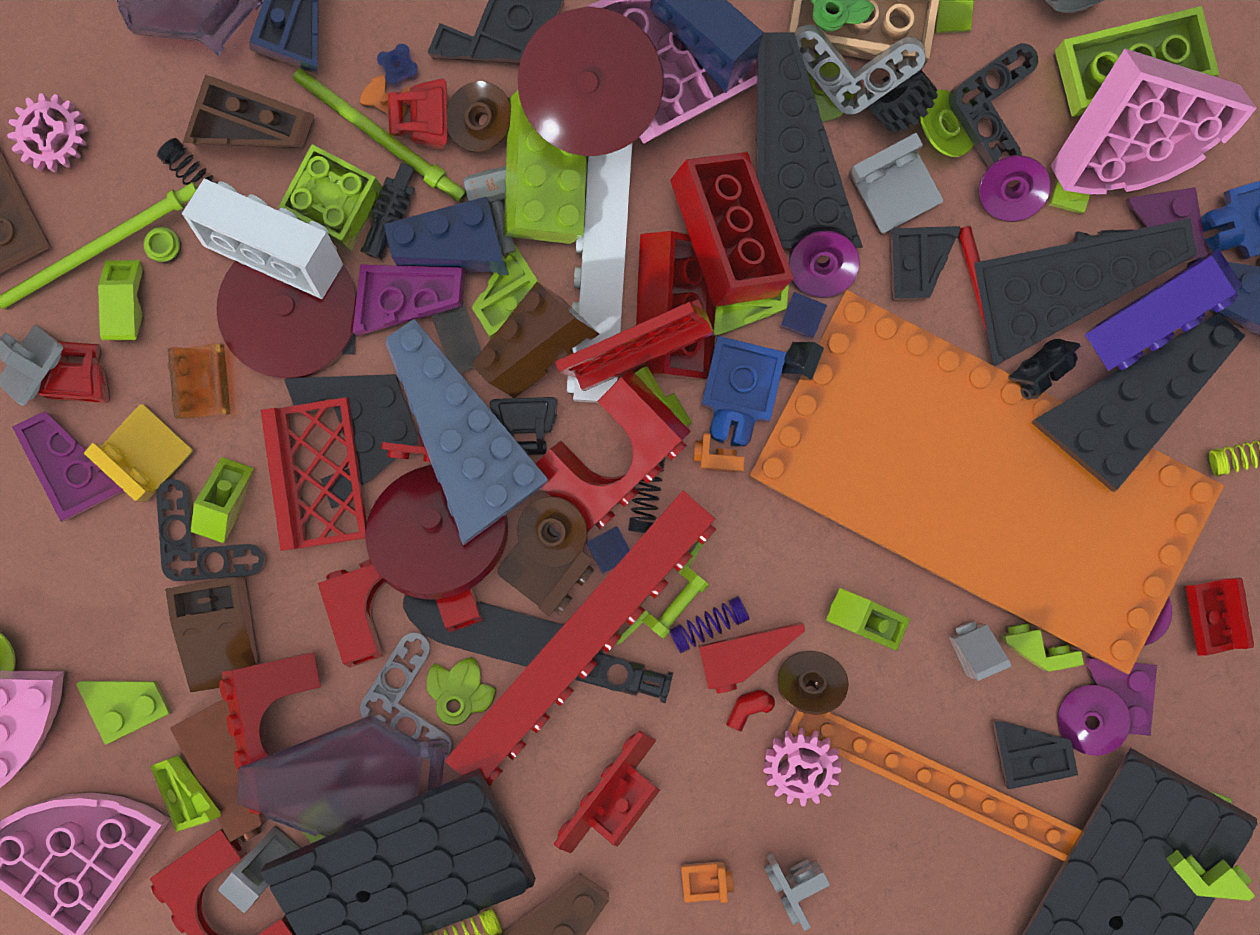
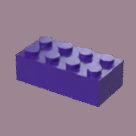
(1164, 309)

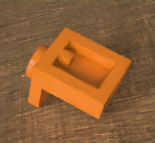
(724, 459)

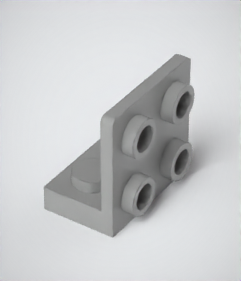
(896, 184)

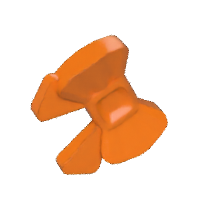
(375, 95)

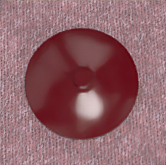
(590, 81)
(282, 327)
(419, 544)

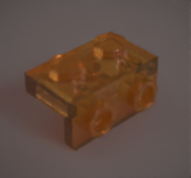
(198, 381)

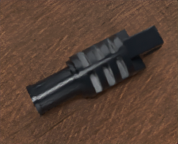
(389, 207)

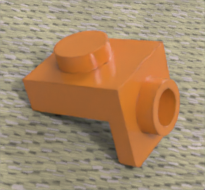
(706, 882)

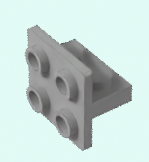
(27, 363)
(803, 882)

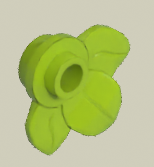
(459, 685)

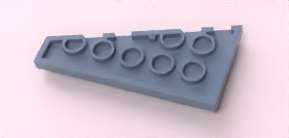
(468, 447)

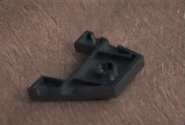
(500, 34)
(377, 417)

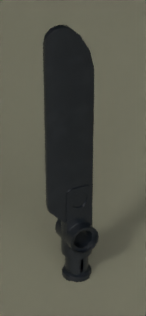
(521, 638)

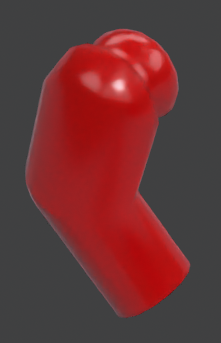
(749, 704)

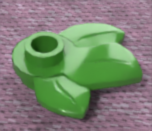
(846, 12)

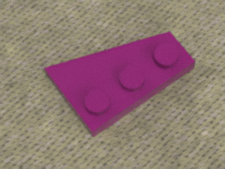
(404, 293)
(63, 468)

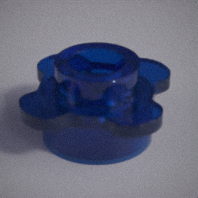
(400, 73)

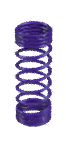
(740, 617)

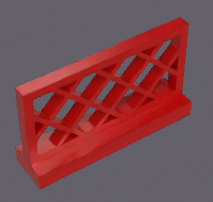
(638, 345)
(285, 480)

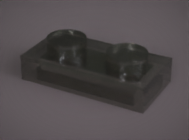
(457, 337)

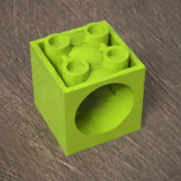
(332, 195)

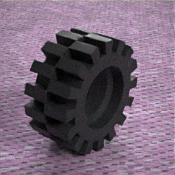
(905, 102)

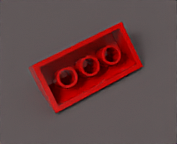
(667, 279)

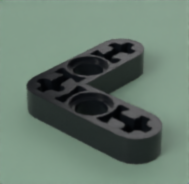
(981, 106)
(187, 547)

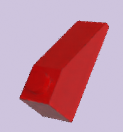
(739, 657)

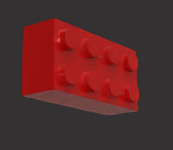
(731, 228)

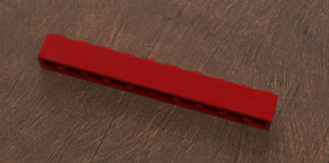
(582, 638)

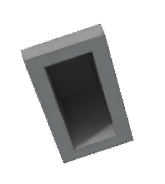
(978, 650)
(245, 881)

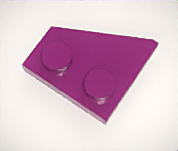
(1171, 207)
(1135, 689)

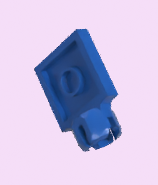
(1236, 221)
(741, 388)

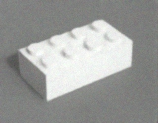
(263, 237)

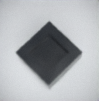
(802, 360)

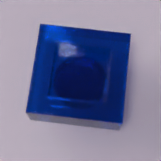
(803, 315)
(608, 549)

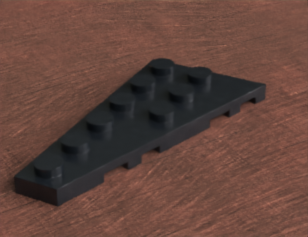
(794, 150)
(1052, 287)
(1129, 411)

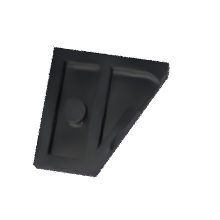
(918, 259)
(1032, 755)

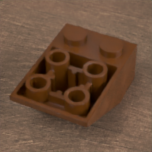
(212, 629)

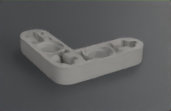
(848, 79)
(392, 696)

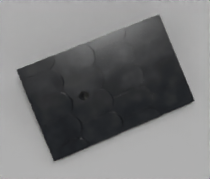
(405, 867)
(1119, 867)

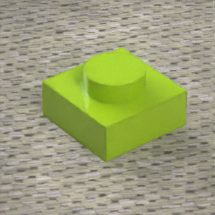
(1068, 200)

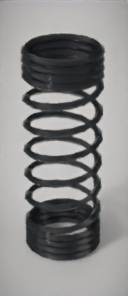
(170, 152)
(635, 523)

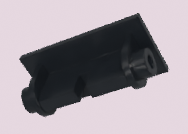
(1054, 358)

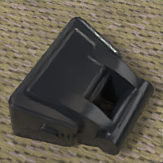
(527, 416)

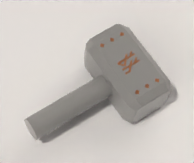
(491, 184)

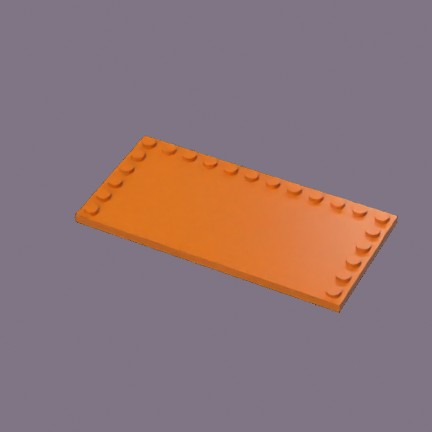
(954, 476)

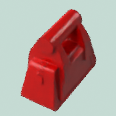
(427, 114)
(76, 380)

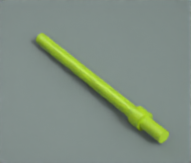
(433, 175)

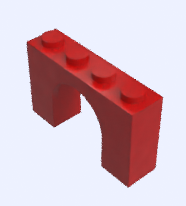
(653, 436)
(349, 604)
(252, 690)
(186, 879)

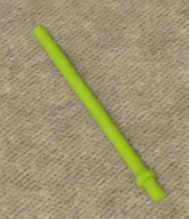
(174, 200)

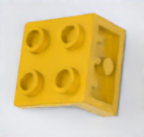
(140, 454)

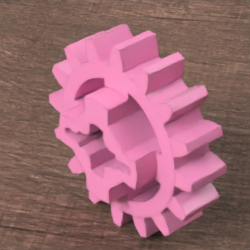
(32, 132)
(807, 754)

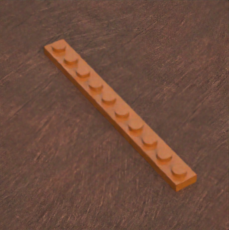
(940, 783)

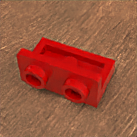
(1219, 616)

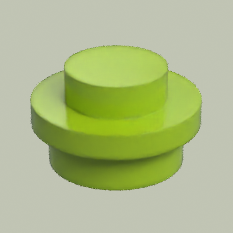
(161, 244)

